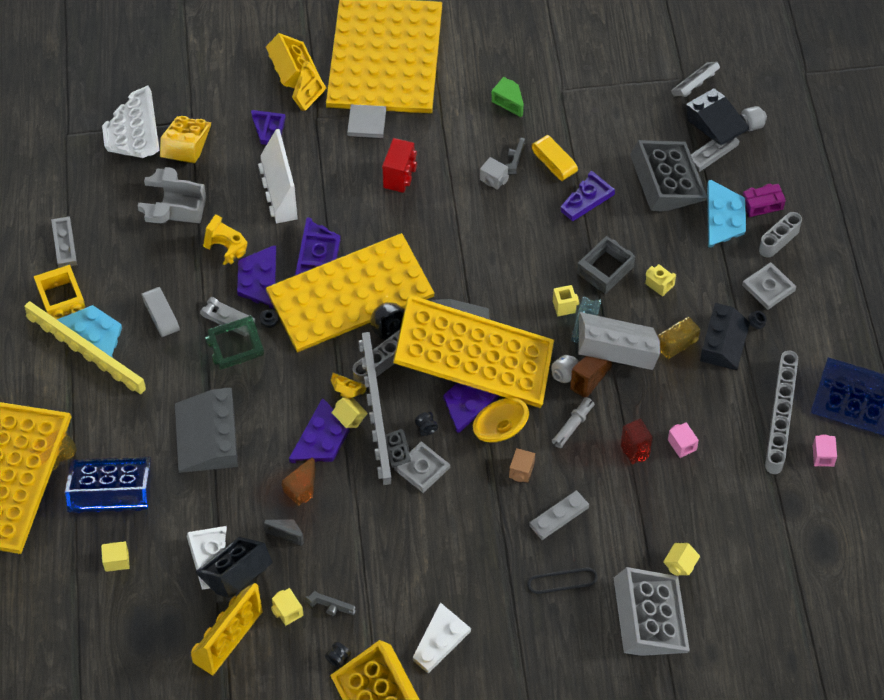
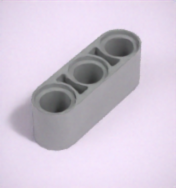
(780, 234)
(160, 312)

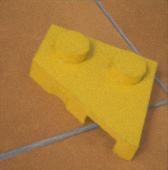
(308, 87)
(346, 386)

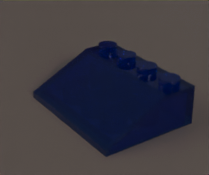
(851, 396)
(108, 484)

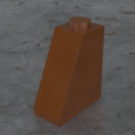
(588, 374)

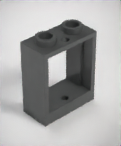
(598, 278)

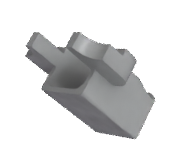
(181, 200)

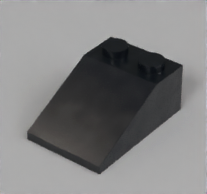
(716, 117)

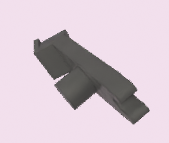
(515, 154)
(332, 604)

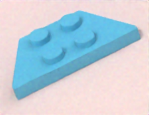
(725, 214)
(94, 327)

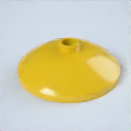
(501, 420)

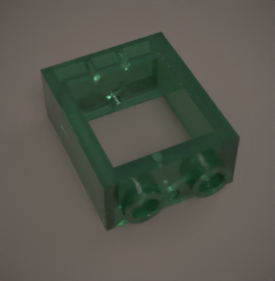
(256, 352)

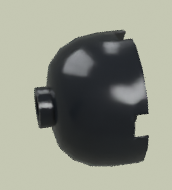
(386, 319)

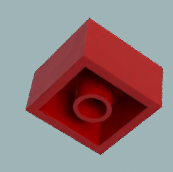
(399, 165)

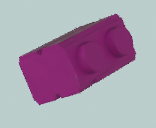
(764, 200)

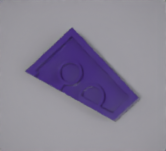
(588, 196)

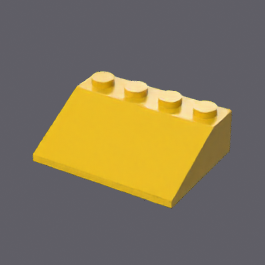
(228, 630)
(374, 676)

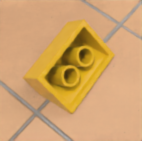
(288, 58)

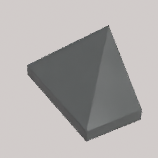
(284, 529)

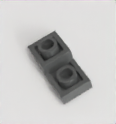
(397, 448)

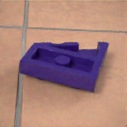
(267, 123)

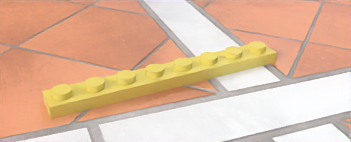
(87, 349)

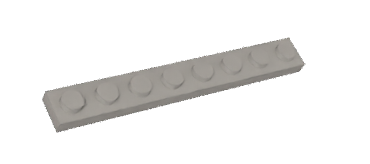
(376, 414)

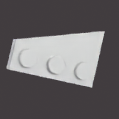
(205, 545)
(440, 638)

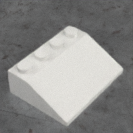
(278, 180)

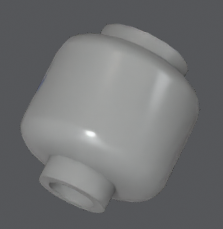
(754, 117)
(562, 368)

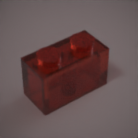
(636, 441)

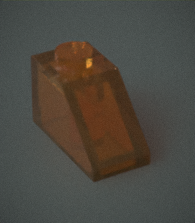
(301, 482)

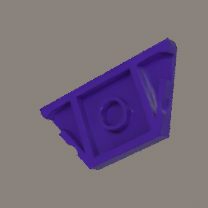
(317, 247)
(256, 274)
(466, 403)
(321, 436)

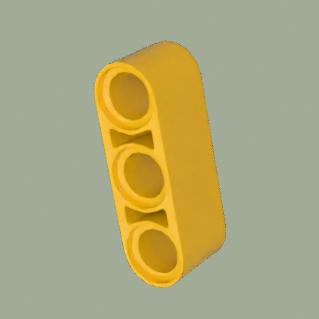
(554, 157)

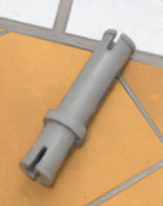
(577, 416)

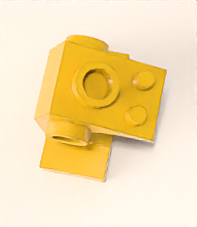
(222, 234)

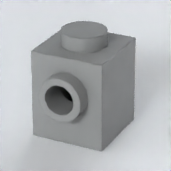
(494, 173)

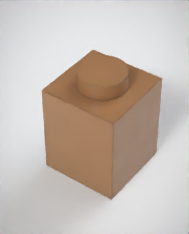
(522, 465)

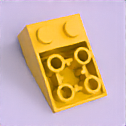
(184, 139)

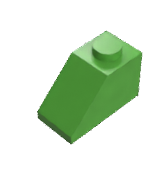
(508, 96)

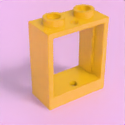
(54, 279)

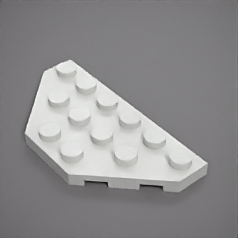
(133, 127)

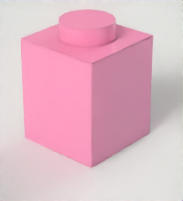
(682, 439)
(824, 450)

